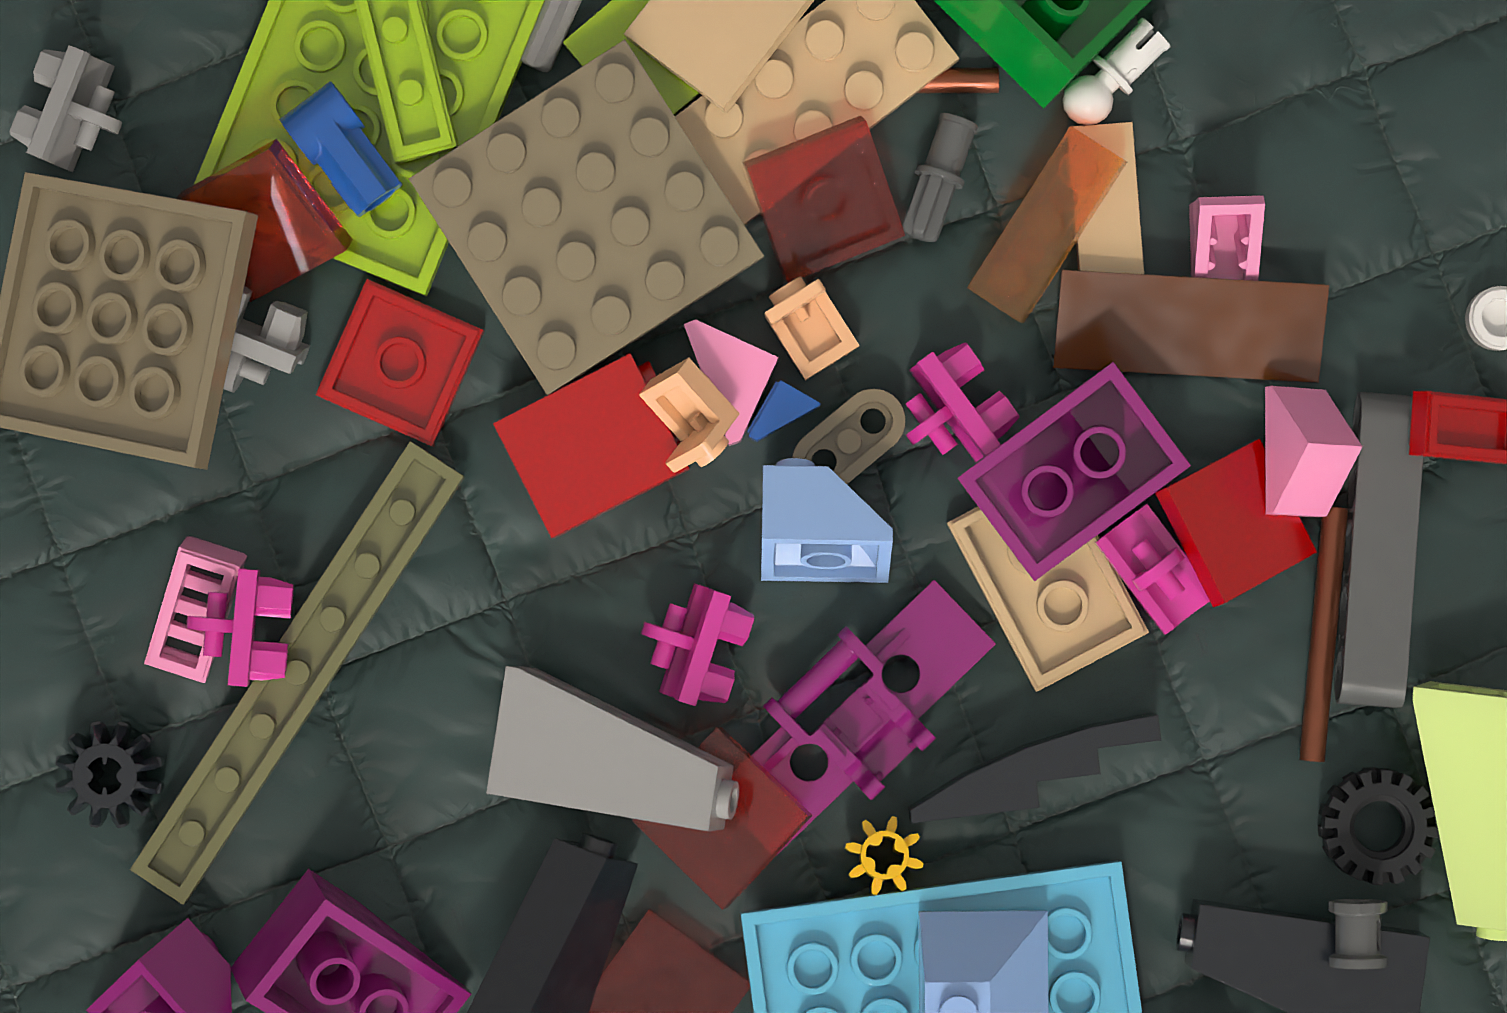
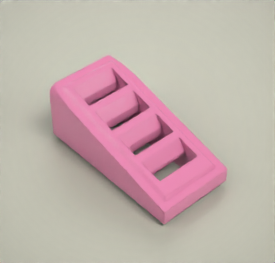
(208, 557)

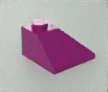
(173, 977)

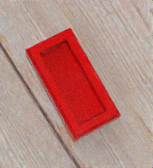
(1458, 427)

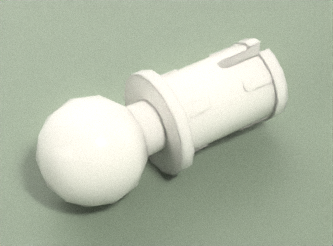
(1090, 97)

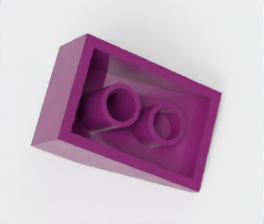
(1073, 471)
(339, 957)

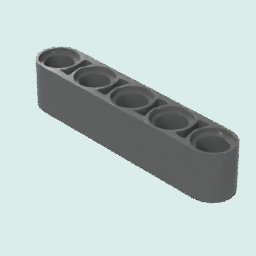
(1379, 556)

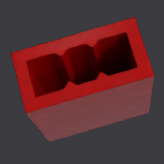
(590, 445)

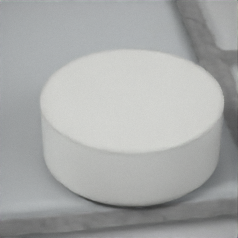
(1488, 318)

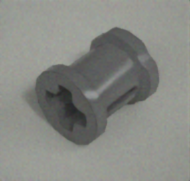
(1358, 934)

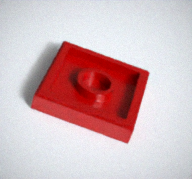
(400, 362)
(1226, 526)

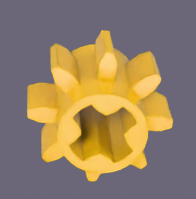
(900, 846)

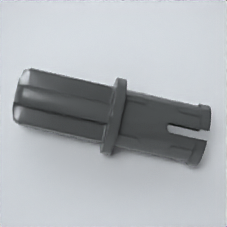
(939, 177)

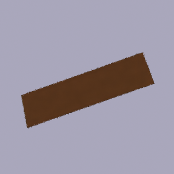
(1191, 325)

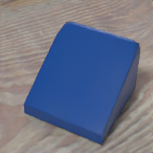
(780, 409)

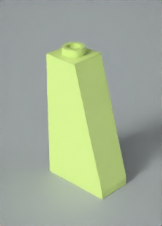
(1467, 777)

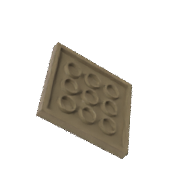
(586, 217)
(120, 317)

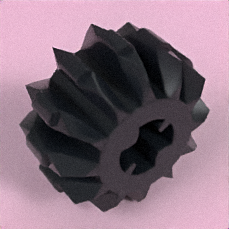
(88, 772)

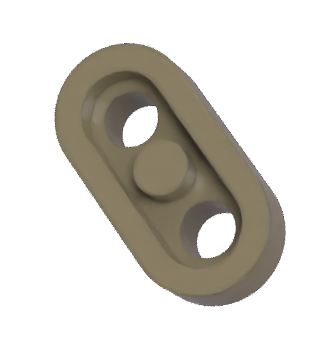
(847, 439)

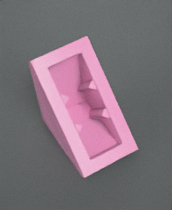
(1226, 237)
(734, 368)
(1305, 451)

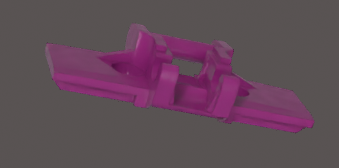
(874, 724)

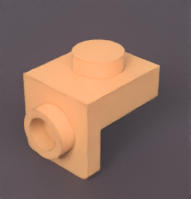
(809, 326)
(692, 411)

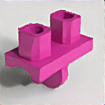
(974, 427)
(1154, 568)
(688, 643)
(248, 657)

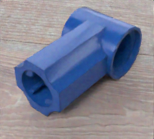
(333, 137)

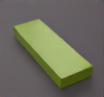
(406, 78)

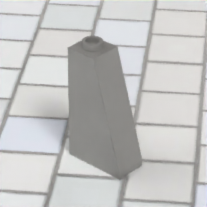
(593, 757)

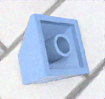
(819, 528)
(983, 961)

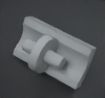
(73, 108)
(274, 344)

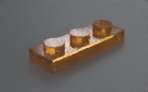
(1047, 224)

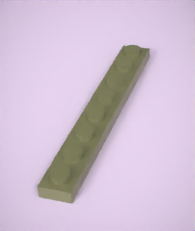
(317, 648)

